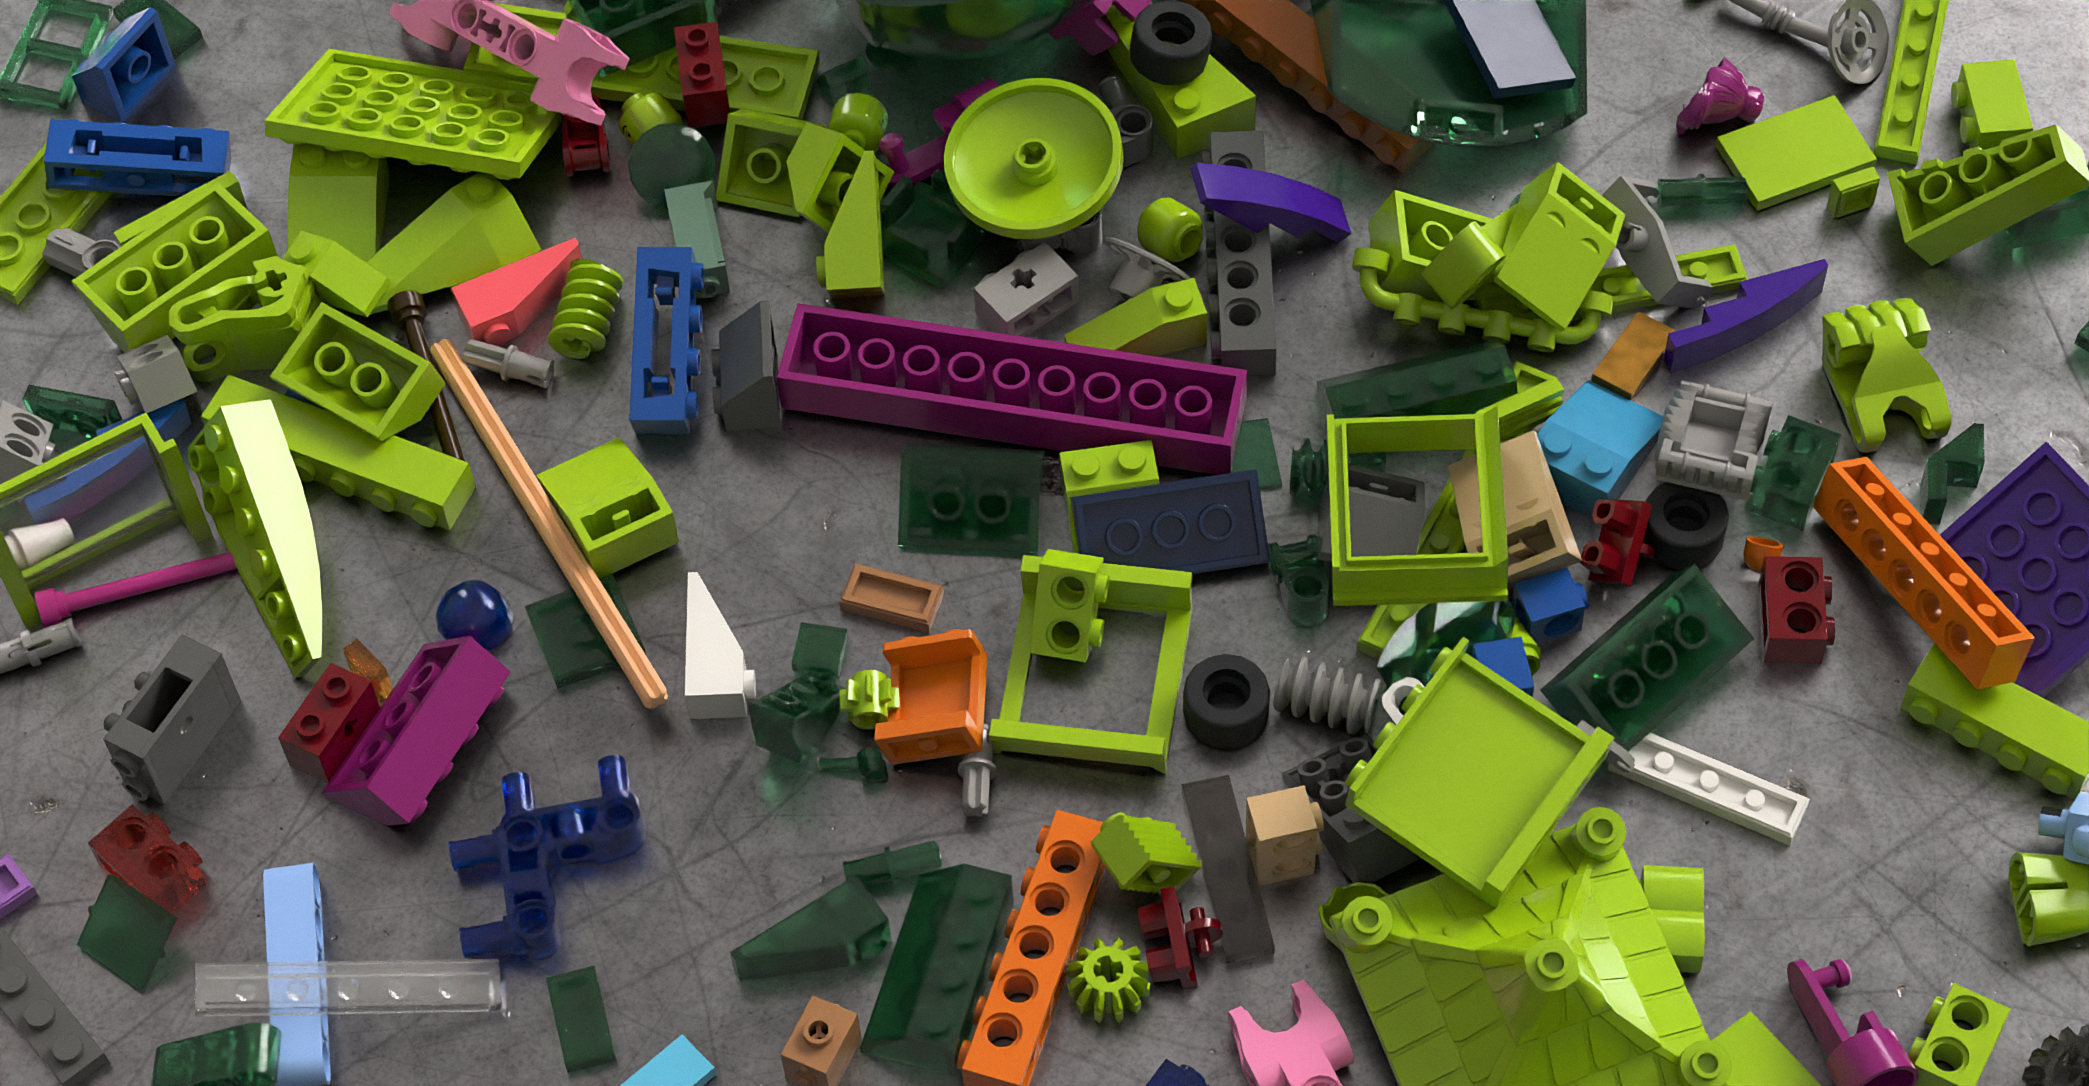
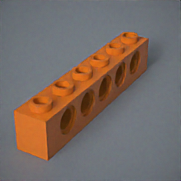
(1923, 573)
(1042, 978)

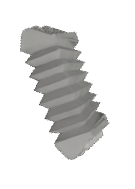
(1711, 439)

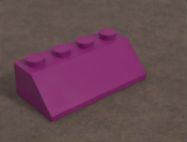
(418, 731)

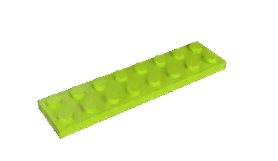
(757, 73)

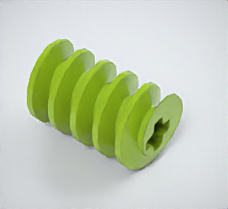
(585, 309)

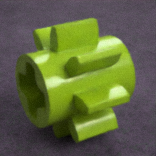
(869, 698)

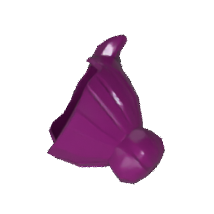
(1721, 99)

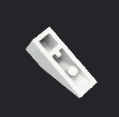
(715, 663)

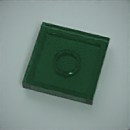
(570, 637)

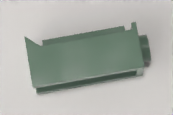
(695, 226)

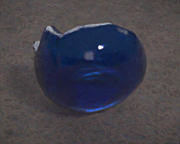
(474, 611)

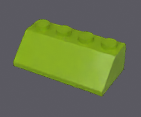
(174, 258)

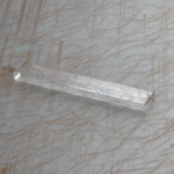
(347, 987)

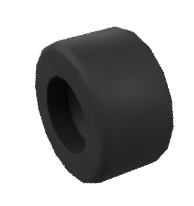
(1170, 62)
(1681, 548)
(1228, 675)

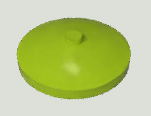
(1033, 158)

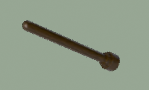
(408, 313)

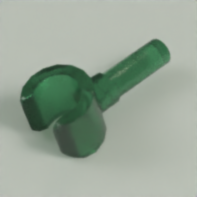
(868, 761)

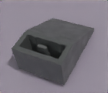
(1352, 841)

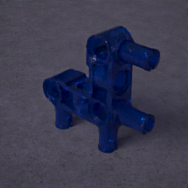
(560, 837)

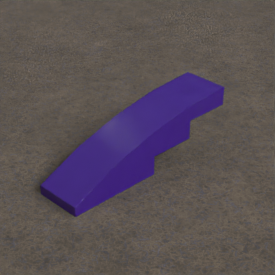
(1267, 198)
(1759, 307)

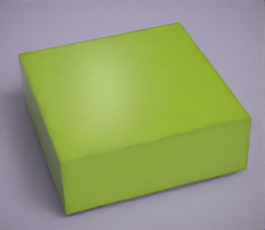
(1853, 192)

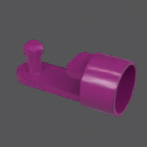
(929, 157)
(1866, 1058)

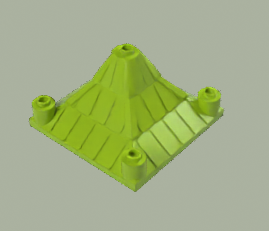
(1532, 993)

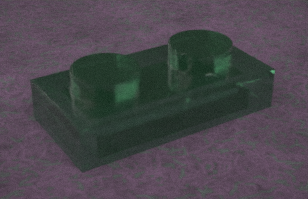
(71, 410)

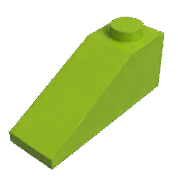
(1151, 323)

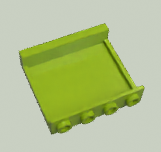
(1474, 774)

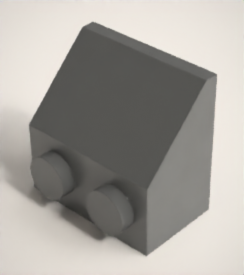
(747, 371)

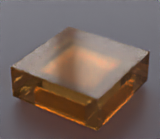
(366, 665)

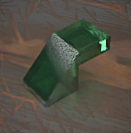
(1953, 465)

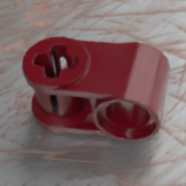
(584, 145)

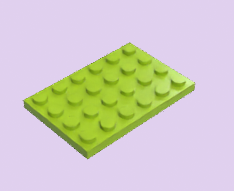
(415, 114)

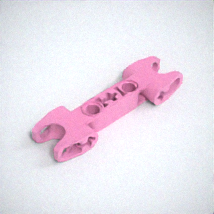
(561, 62)
(1296, 1057)

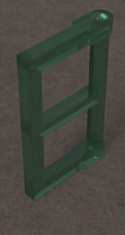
(28, 43)

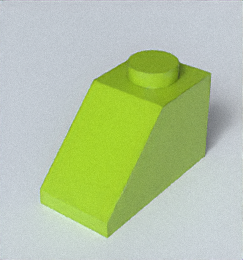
(338, 274)

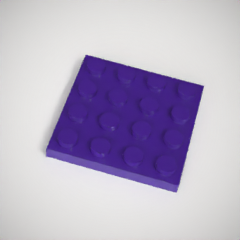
(2034, 555)

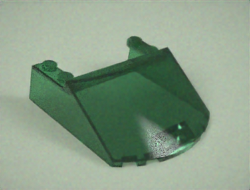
(1417, 77)

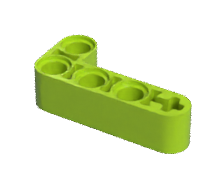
(1469, 260)

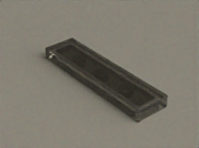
(1227, 868)

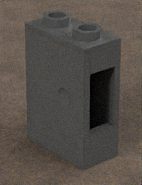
(170, 719)

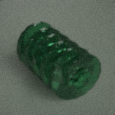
(1313, 469)

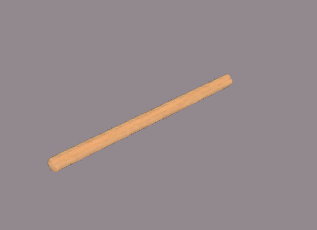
(550, 525)

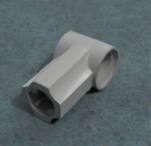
(75, 252)

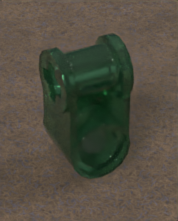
(1299, 575)

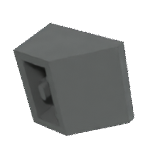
(1383, 514)

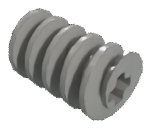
(1326, 696)

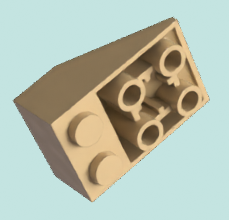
(1535, 519)

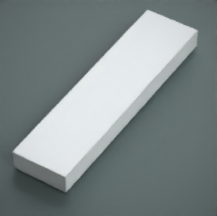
(1716, 788)

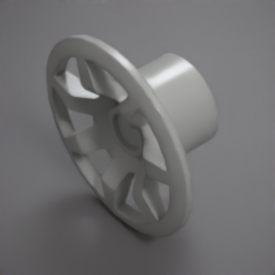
(1136, 270)

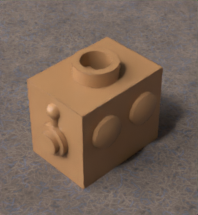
(821, 1044)

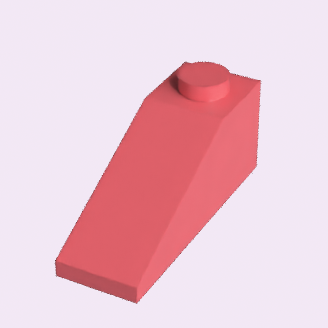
(514, 296)

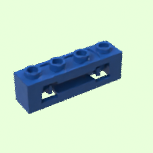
(133, 156)
(668, 269)

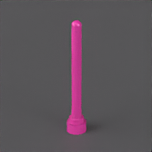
(58, 605)

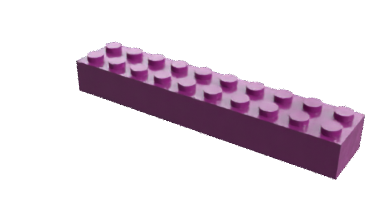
(1010, 387)

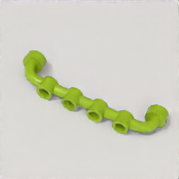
(1497, 324)

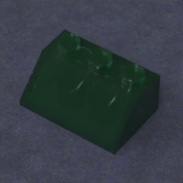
(971, 497)

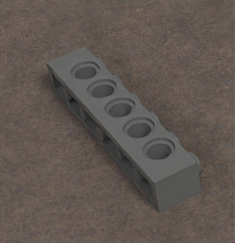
(1240, 262)

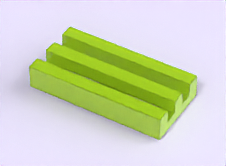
(1527, 408)

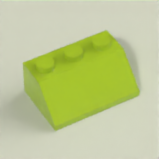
(358, 374)

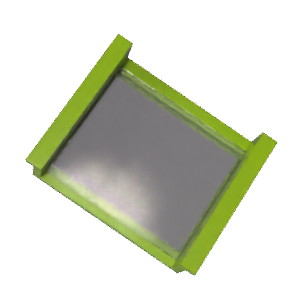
(90, 505)

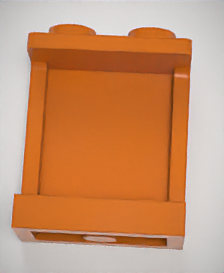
(939, 697)

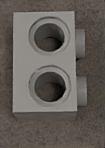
(154, 375)
(22, 441)

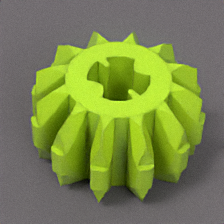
(1090, 985)

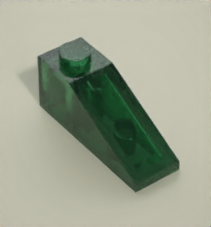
(820, 936)

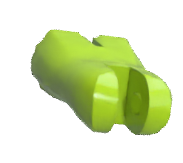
(2049, 897)

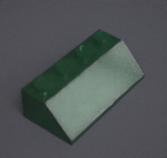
(1428, 385)
(1650, 659)
(939, 967)

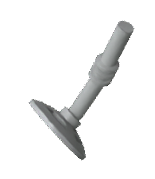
(1844, 40)

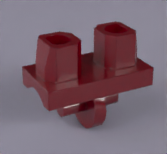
(1620, 542)
(1176, 959)

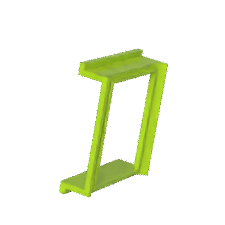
(1425, 576)
(1129, 590)

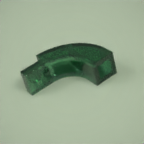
(1439, 626)

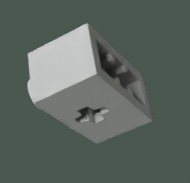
(1026, 292)

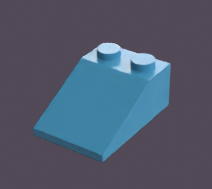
(1597, 445)

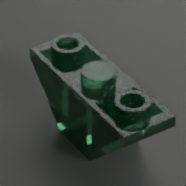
(796, 716)

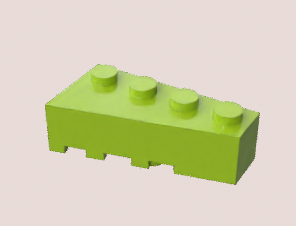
(1190, 110)
(1985, 191)

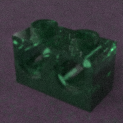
(1792, 471)

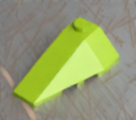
(456, 240)

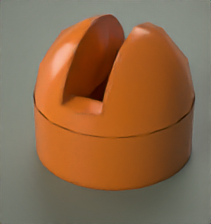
(1757, 548)

